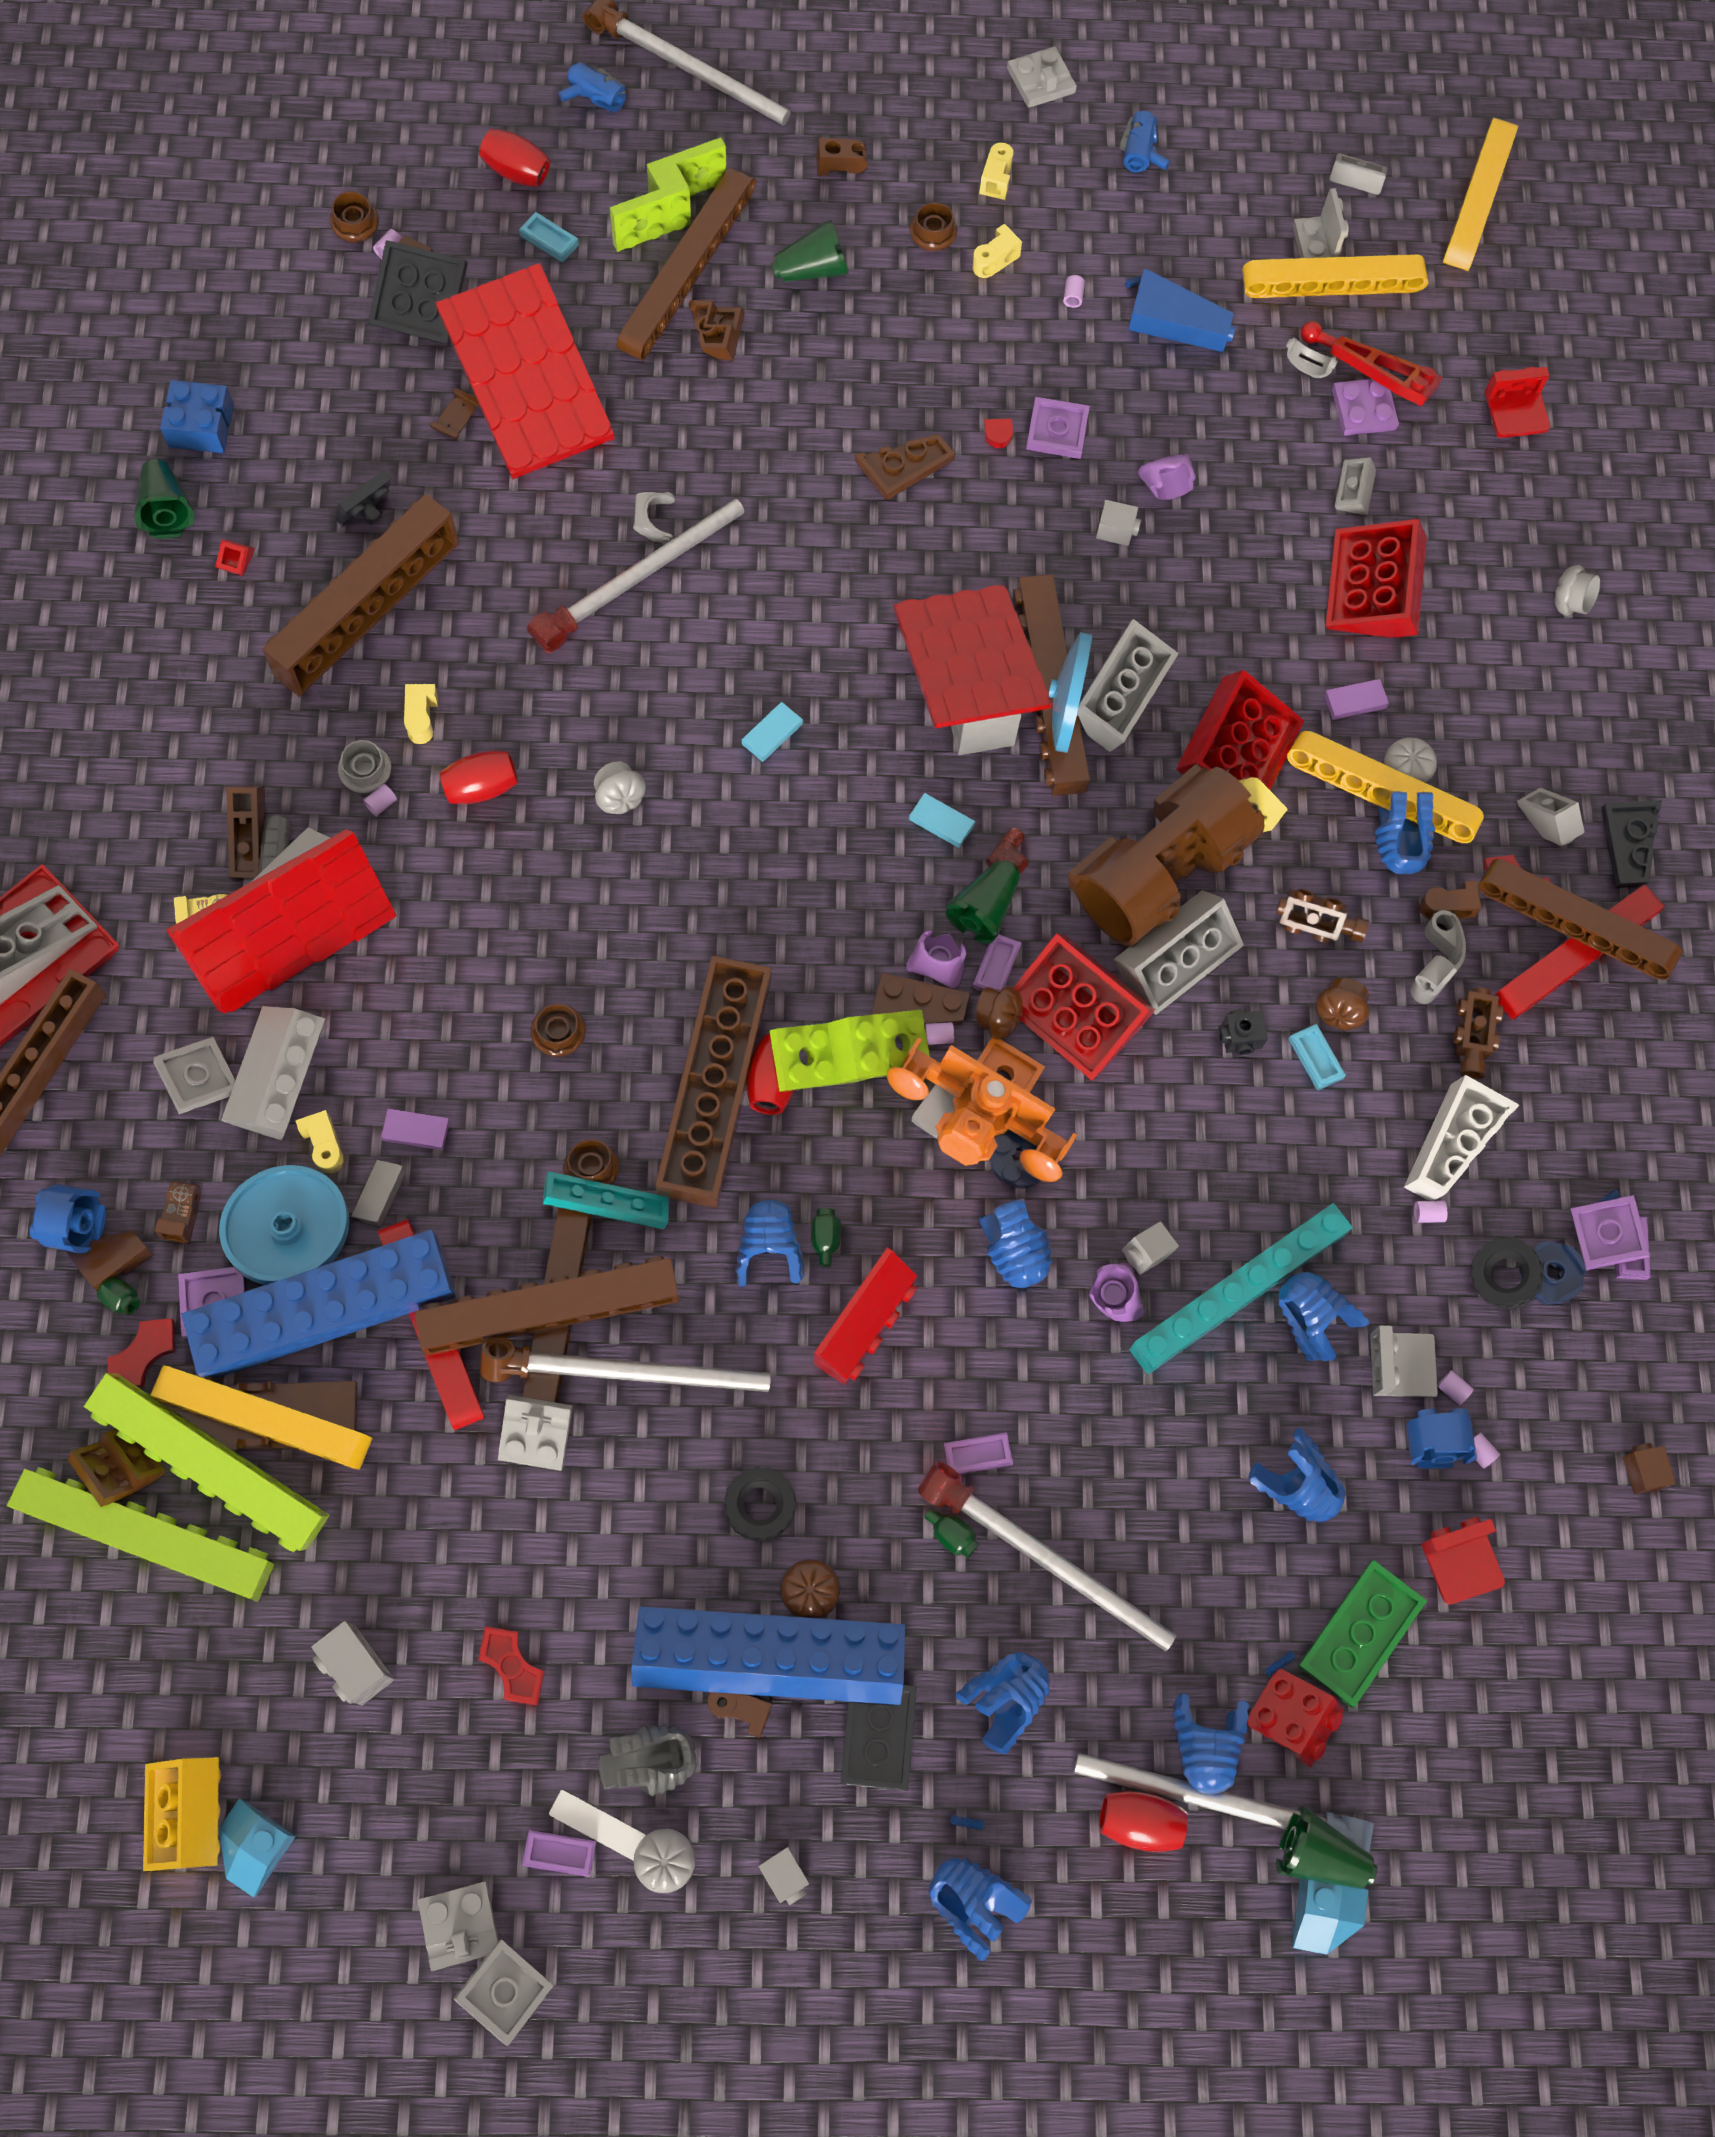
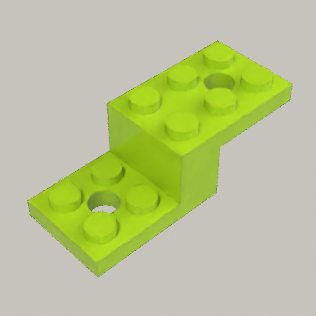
(670, 188)
(845, 1049)

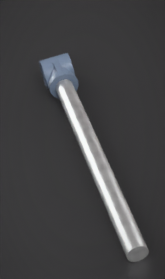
(1355, 1829)

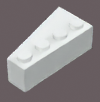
(1458, 1134)

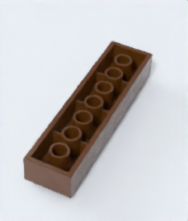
(361, 595)
(714, 1082)

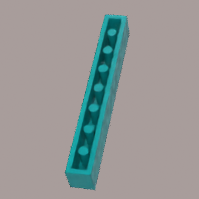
(1240, 1288)

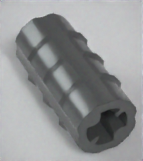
(274, 839)

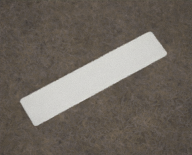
(596, 1824)

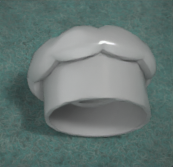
(1576, 591)
(1412, 758)
(364, 767)
(618, 788)
(664, 1860)

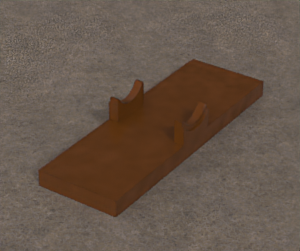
(325, 1400)

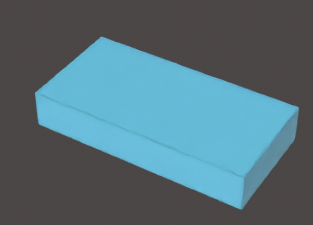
(549, 237)
(772, 731)
(941, 820)
(1317, 1057)

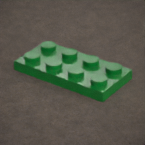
(1362, 1633)

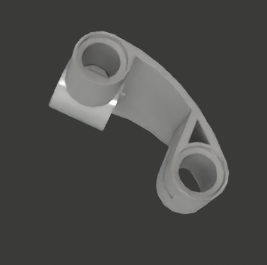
(1439, 969)

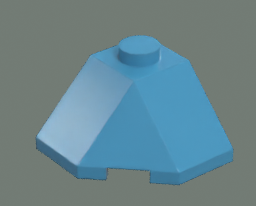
(251, 1846)
(1327, 1915)

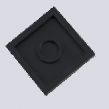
(363, 500)

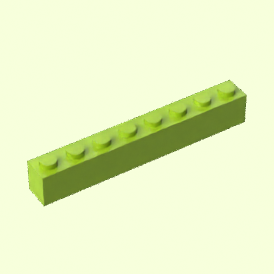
(206, 1461)
(141, 1534)

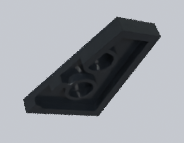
(1630, 840)

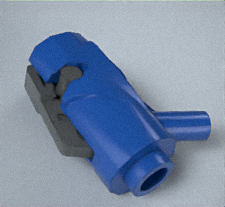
(596, 85)
(1139, 141)

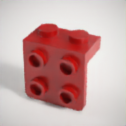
(1517, 402)
(1463, 1561)
(1296, 1716)

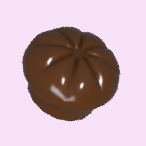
(353, 217)
(933, 227)
(1343, 1004)
(999, 1011)
(558, 1030)
(592, 1161)
(810, 1589)

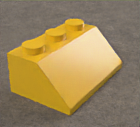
(181, 1814)

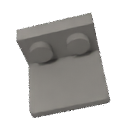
(1324, 234)
(1403, 1364)

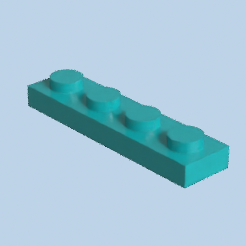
(606, 1200)

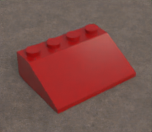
(1377, 579)
(1243, 731)
(1079, 1006)

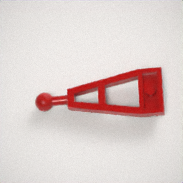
(1416, 388)

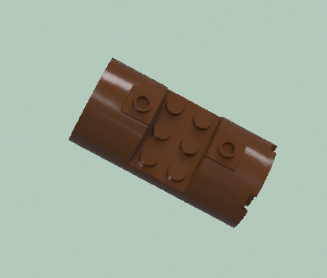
(1132, 884)

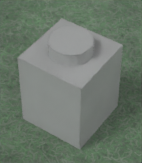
(1118, 523)
(1150, 1248)
(784, 1877)

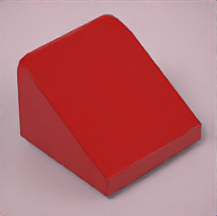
(234, 556)

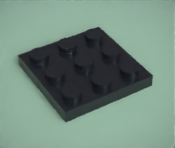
(410, 286)

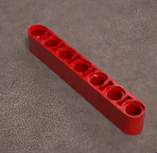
(1570, 958)
(446, 1367)

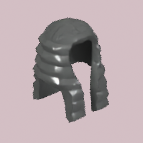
(649, 1760)

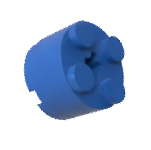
(68, 1218)
(1441, 1438)

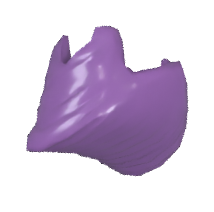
(1169, 476)
(938, 959)
(1117, 1292)

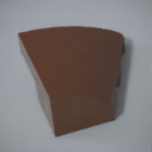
(717, 328)
(111, 1257)

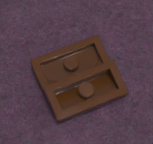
(114, 1468)

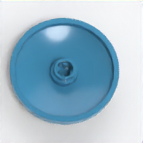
(1068, 691)
(283, 1223)

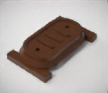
(456, 414)

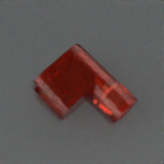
(1007, 850)

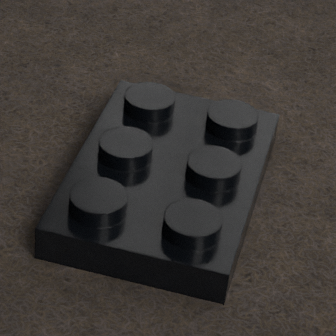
(879, 1743)

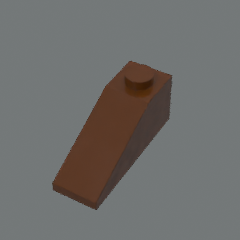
(245, 825)

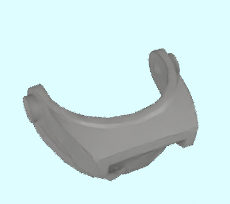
(1296, 349)
(641, 521)

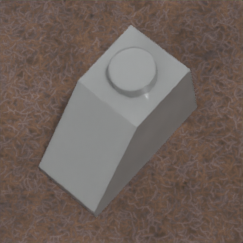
(1553, 816)

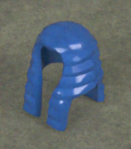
(1399, 843)
(769, 1230)
(1017, 1245)
(1313, 1300)
(1308, 1489)
(1013, 1692)
(1208, 1753)
(967, 1896)

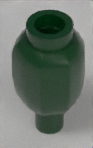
(825, 1235)
(118, 1296)
(953, 1533)

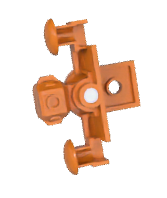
(986, 1104)

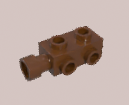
(1312, 920)
(1479, 1030)

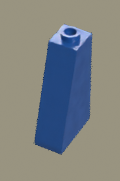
(1179, 314)

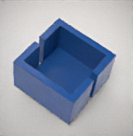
(197, 416)

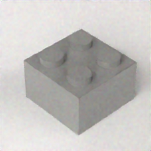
(352, 1664)

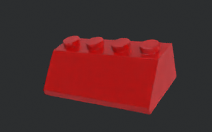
(865, 1318)

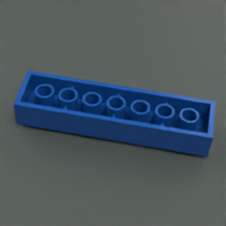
(318, 1305)
(769, 1655)

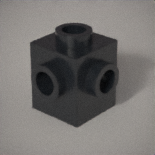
(1243, 1031)

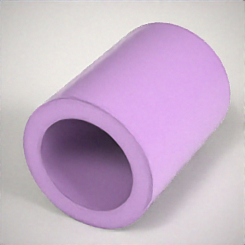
(391, 235)
(1074, 291)
(379, 800)
(939, 1033)
(1430, 1211)
(1455, 1387)
(1485, 1451)

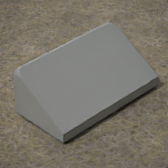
(1358, 173)
(1356, 486)
(932, 1109)
(379, 1193)

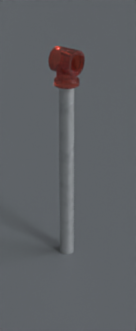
(552, 630)
(944, 1487)

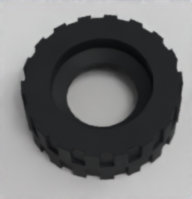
(1512, 1249)
(760, 1529)

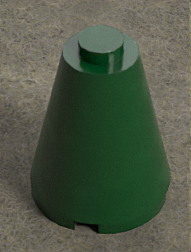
(811, 256)
(161, 502)
(985, 902)
(1323, 1854)

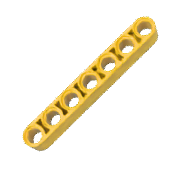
(1480, 194)
(1334, 276)
(1376, 782)
(261, 1417)

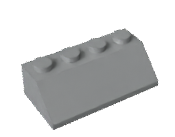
(1124, 685)
(1180, 951)
(273, 1070)

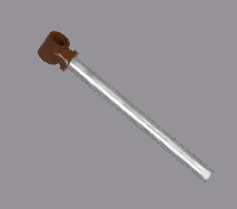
(604, 16)
(502, 1359)

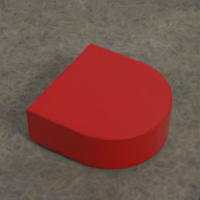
(998, 432)

